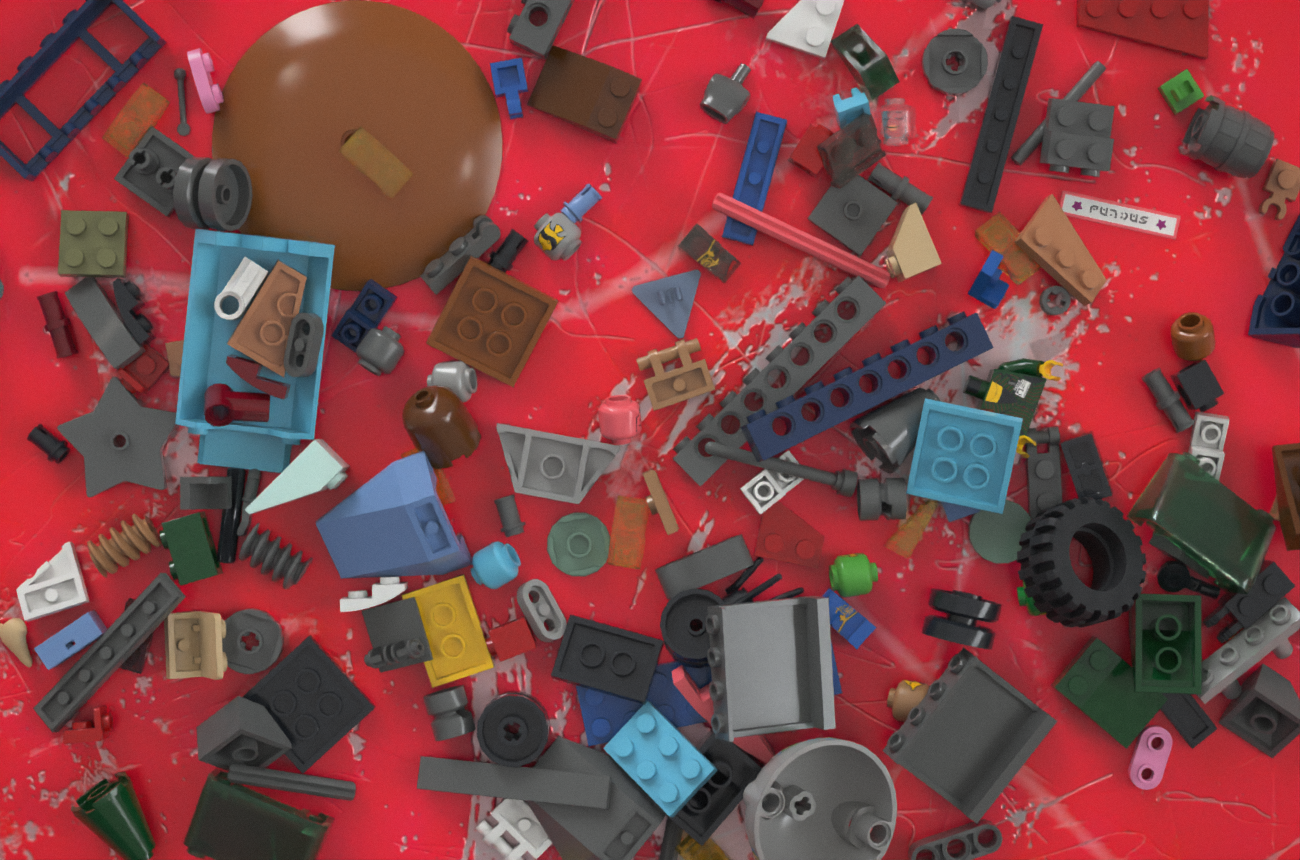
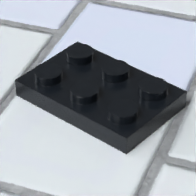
(607, 659)

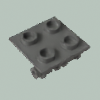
(396, 636)

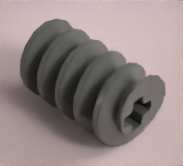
(274, 557)

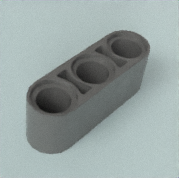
(704, 566)
(967, 833)

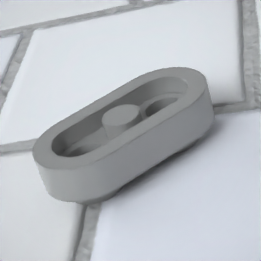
(541, 610)

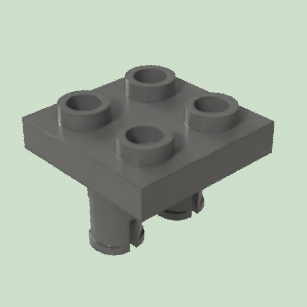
(153, 169)

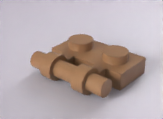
(677, 384)

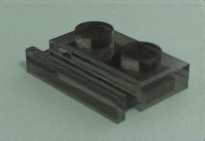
(851, 150)

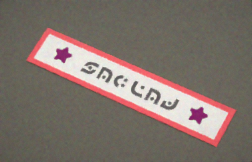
(1120, 215)

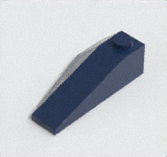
(1278, 311)

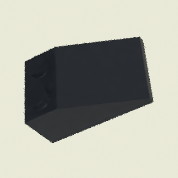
(721, 792)

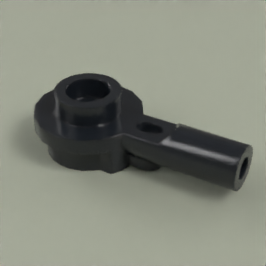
(1175, 576)

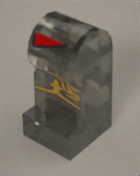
(709, 254)

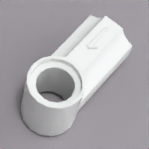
(242, 286)

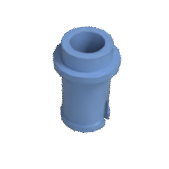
(581, 203)

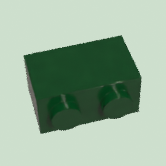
(190, 548)

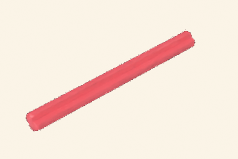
(800, 240)

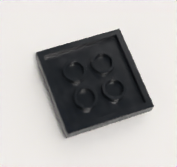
(311, 702)

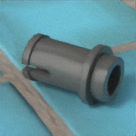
(509, 516)

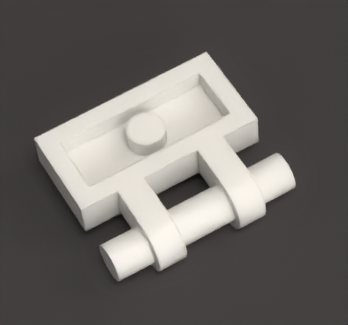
(521, 823)

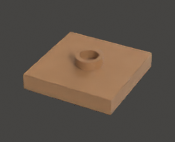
(658, 502)

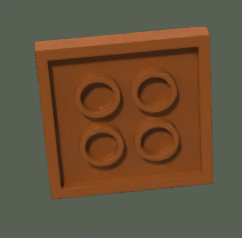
(492, 321)

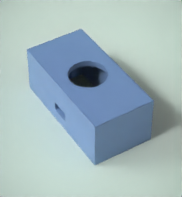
(60, 646)

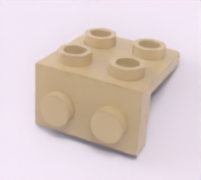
(195, 645)

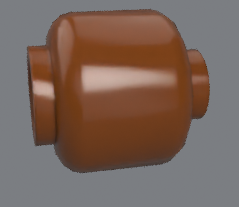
(1193, 336)

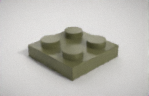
(93, 244)

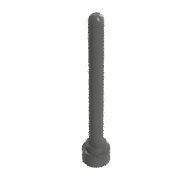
(842, 481)

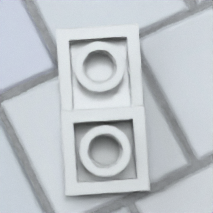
(1208, 441)
(770, 486)
(381, 592)

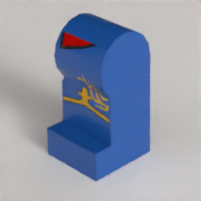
(847, 620)

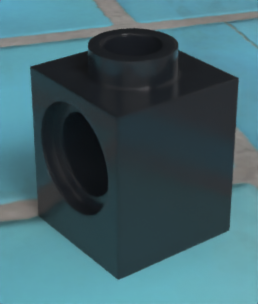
(1197, 386)

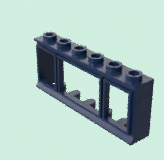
(52, 48)

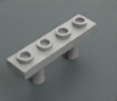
(1247, 648)

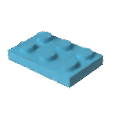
(660, 759)

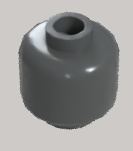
(380, 351)

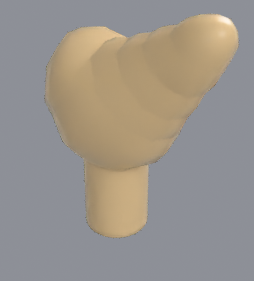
(14, 637)

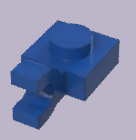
(509, 81)

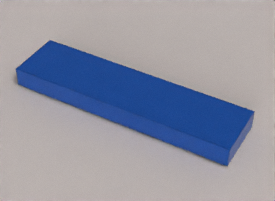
(756, 172)

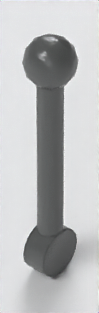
(183, 128)

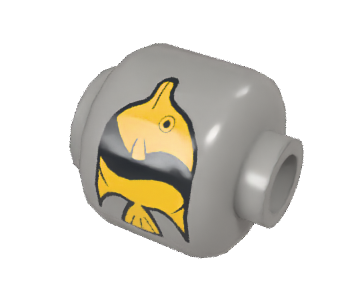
(557, 236)

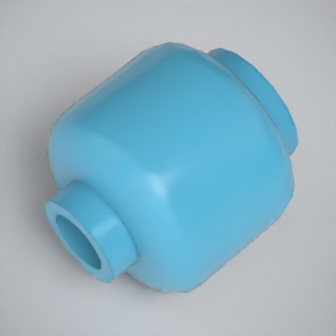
(495, 565)

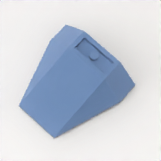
(394, 526)

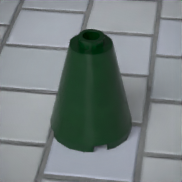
(116, 817)

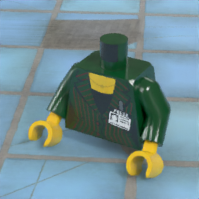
(1013, 391)

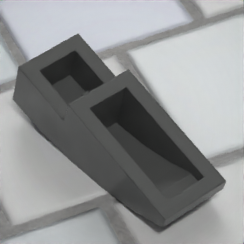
(104, 322)

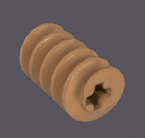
(124, 545)

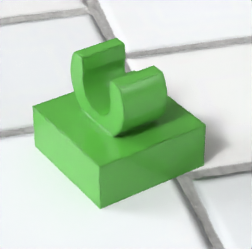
(1181, 91)

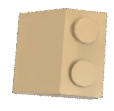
(911, 247)

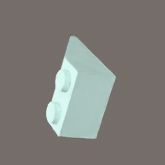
(308, 474)

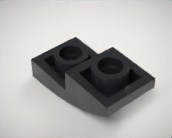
(128, 302)

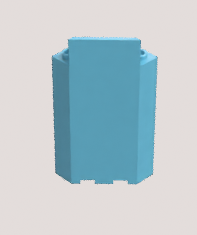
(205, 350)

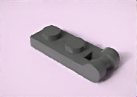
(452, 263)
(1043, 471)

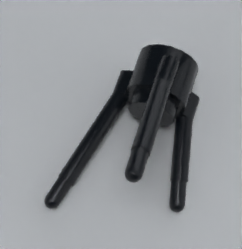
(742, 596)

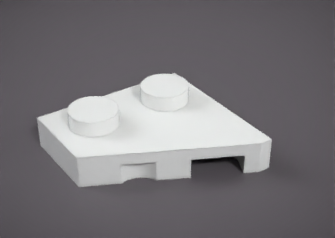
(808, 26)
(54, 587)

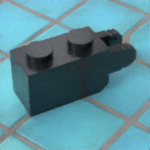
(1247, 608)

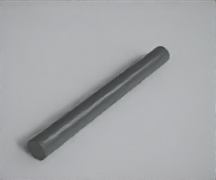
(1073, 95)

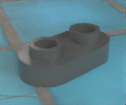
(303, 345)

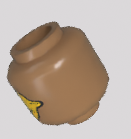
(905, 697)

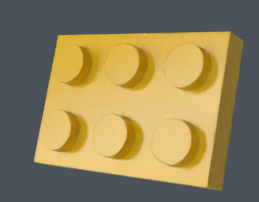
(452, 631)

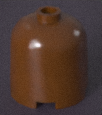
(440, 425)

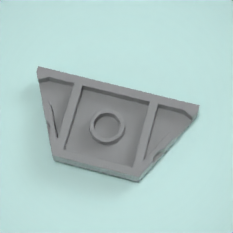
(553, 463)

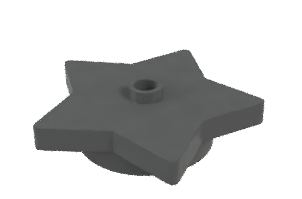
(145, 435)

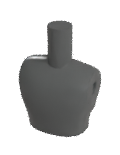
(726, 95)

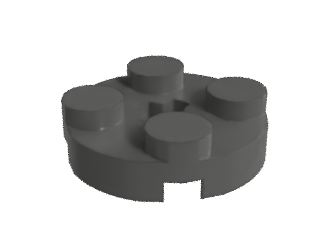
(967, 49)
(268, 633)

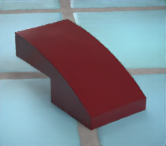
(250, 372)

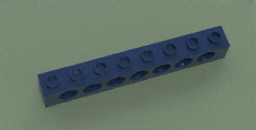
(971, 342)

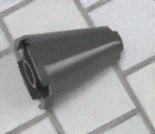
(892, 429)

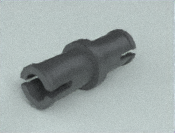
(899, 187)
(1168, 400)

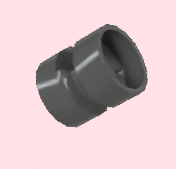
(881, 499)
(449, 713)

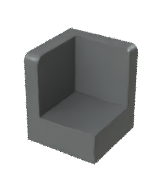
(205, 492)

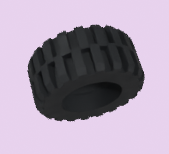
(1113, 554)

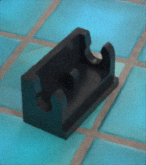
(1086, 466)

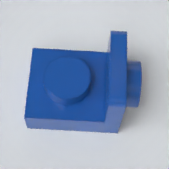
(987, 285)

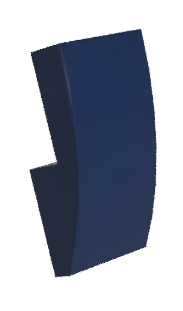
(364, 314)

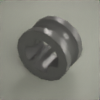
(1055, 310)

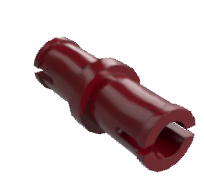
(57, 324)

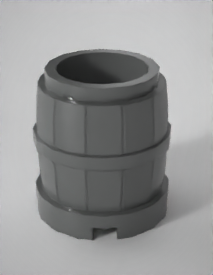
(1228, 139)

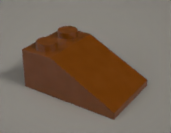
(585, 93)
(1287, 480)

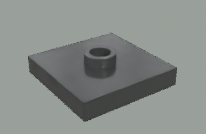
(853, 213)

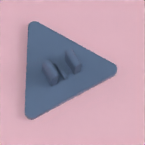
(670, 299)

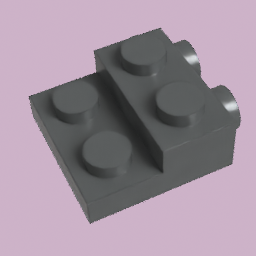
(1077, 137)

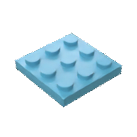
(964, 456)

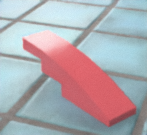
(701, 701)

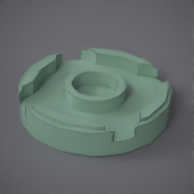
(998, 535)
(578, 544)

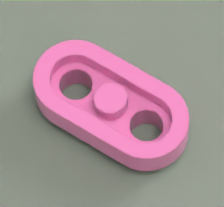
(201, 66)
(1148, 757)

